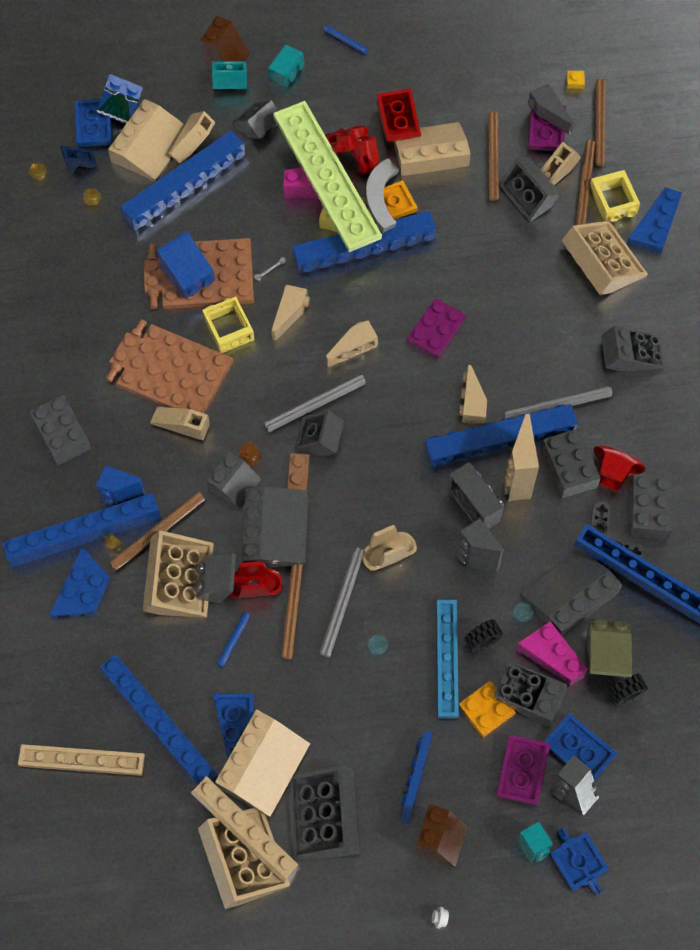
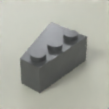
(575, 786)

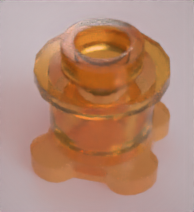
(253, 456)

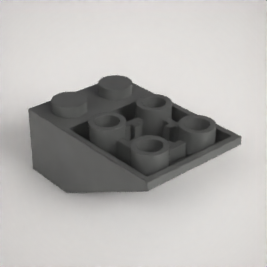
(631, 350)
(531, 693)

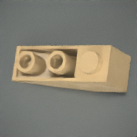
(191, 136)
(474, 400)
(182, 421)

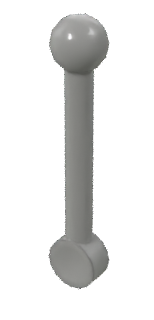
(258, 277)

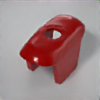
(616, 466)
(269, 580)

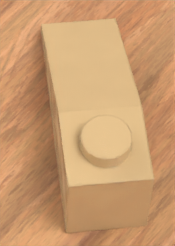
(560, 163)
(290, 309)
(356, 341)

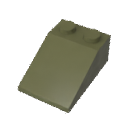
(609, 648)

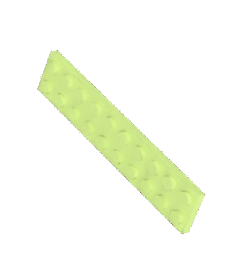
(327, 176)

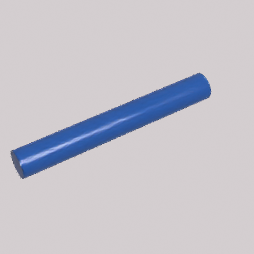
(345, 39)
(233, 639)

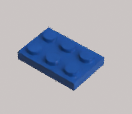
(91, 127)
(576, 739)

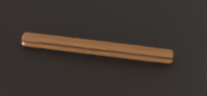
(600, 122)
(493, 156)
(585, 182)
(163, 525)
(291, 612)

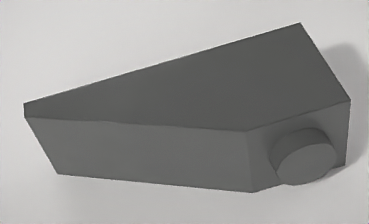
(548, 107)

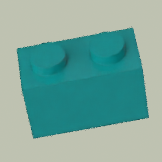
(286, 66)
(229, 75)
(535, 842)

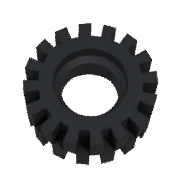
(483, 636)
(628, 689)

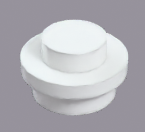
(440, 917)

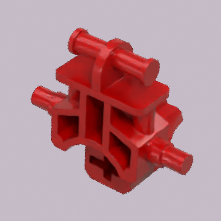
(359, 144)

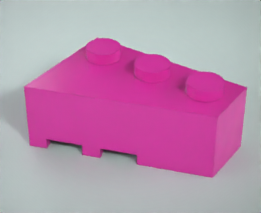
(297, 185)
(553, 654)

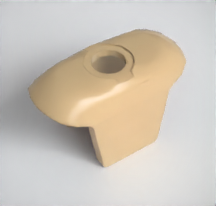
(400, 543)

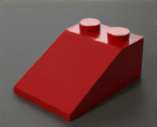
(398, 115)

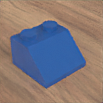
(118, 487)

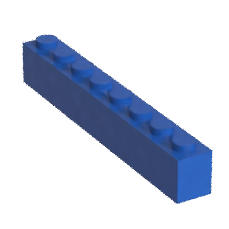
(182, 180)
(332, 249)
(497, 436)
(81, 530)
(639, 571)
(157, 721)

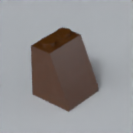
(222, 43)
(441, 836)

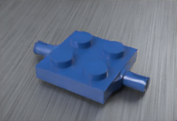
(579, 861)

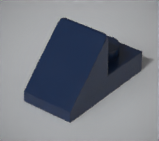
(77, 157)

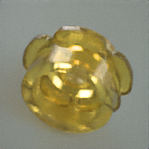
(39, 174)
(91, 193)
(112, 541)

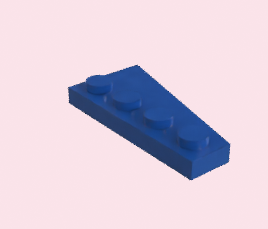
(655, 225)
(234, 715)
(413, 780)

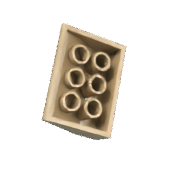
(146, 141)
(436, 150)
(603, 256)
(522, 466)
(174, 575)
(262, 763)
(236, 869)

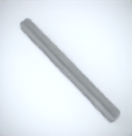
(572, 399)
(314, 403)
(341, 603)

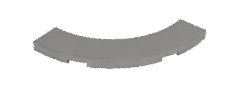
(374, 194)

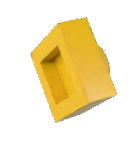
(575, 80)

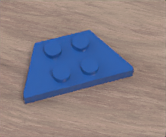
(82, 588)

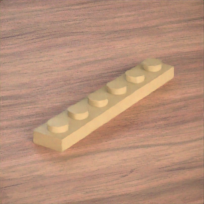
(81, 760)
(244, 829)

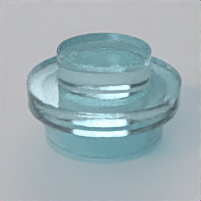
(523, 612)
(377, 644)

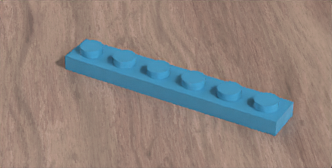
(447, 659)

